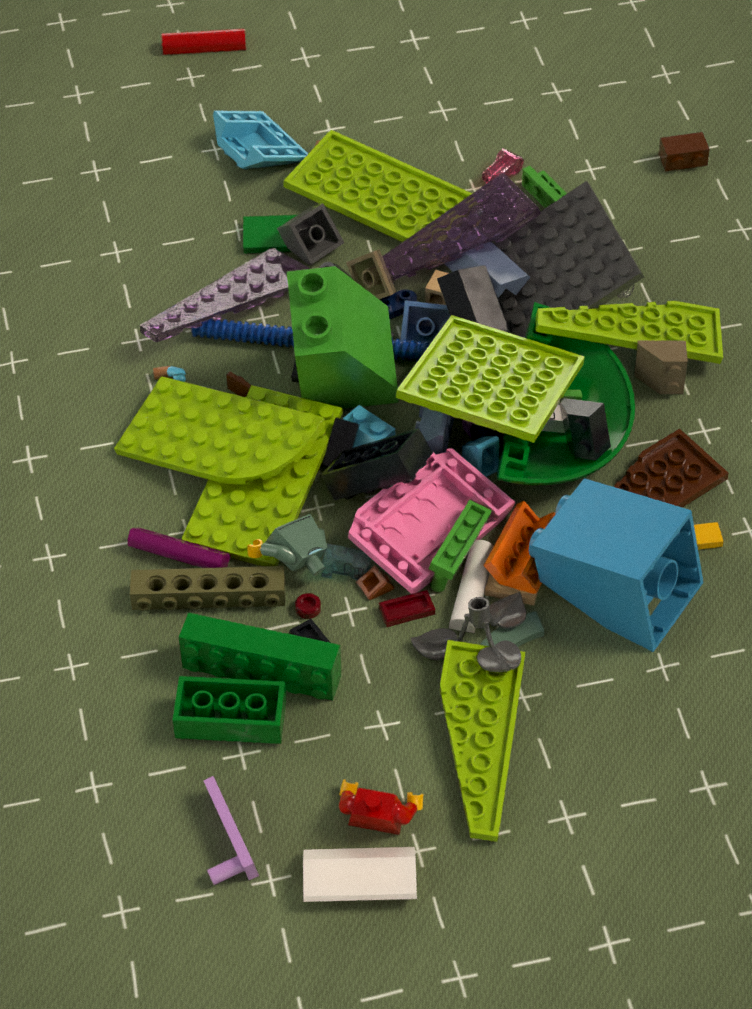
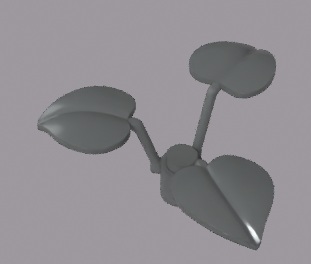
(497, 658)

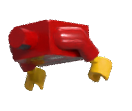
(377, 809)

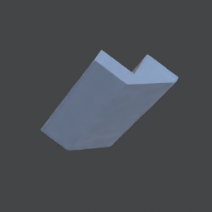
(502, 270)

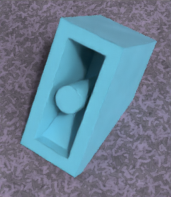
(483, 454)

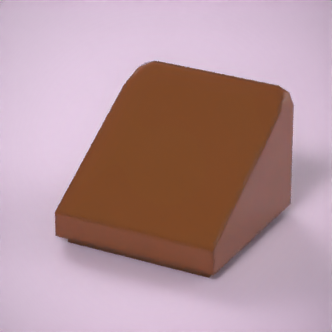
(375, 583)

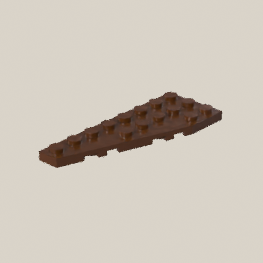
(673, 471)

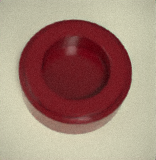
(308, 606)

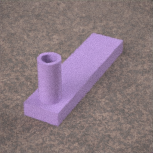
(238, 863)

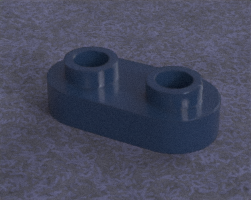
(397, 300)

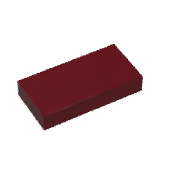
(407, 608)

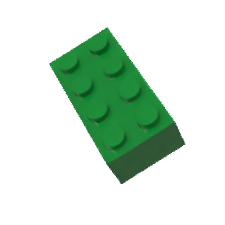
(229, 709)

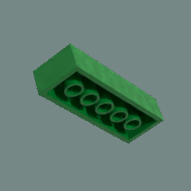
(260, 654)

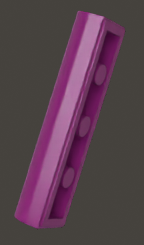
(177, 549)

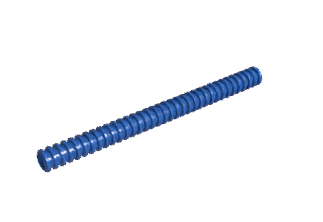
(285, 336)

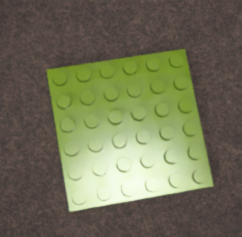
(491, 378)

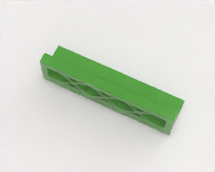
(541, 186)

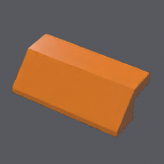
(510, 556)

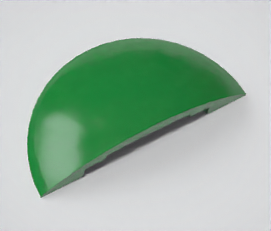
(549, 457)

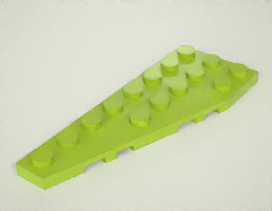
(628, 323)
(480, 726)

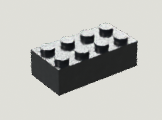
(377, 465)

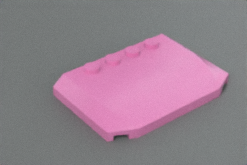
(411, 520)

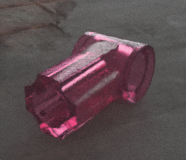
(506, 163)

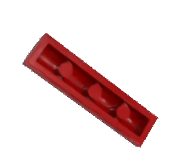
(203, 41)

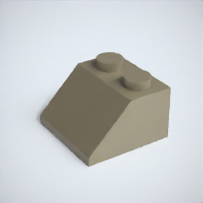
(662, 365)

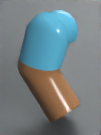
(168, 372)

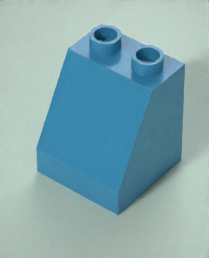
(615, 555)

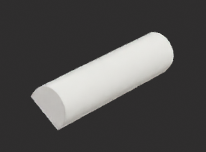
(472, 583)

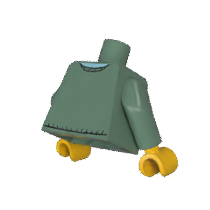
(295, 544)

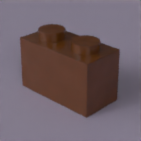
(684, 151)

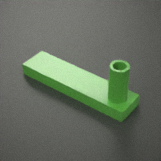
(458, 544)

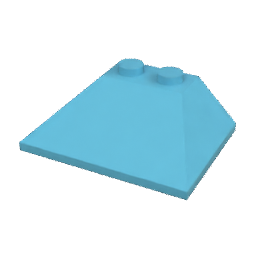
(255, 140)

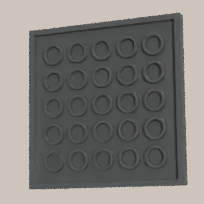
(570, 259)

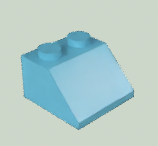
(370, 427)

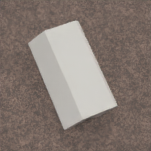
(359, 874)

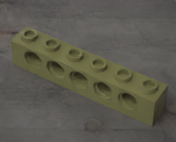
(207, 588)

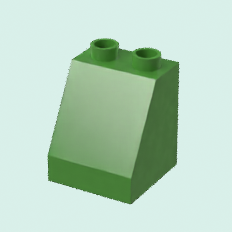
(340, 340)

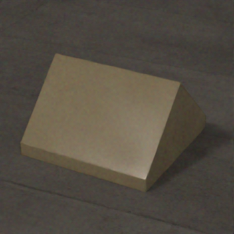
(372, 274)

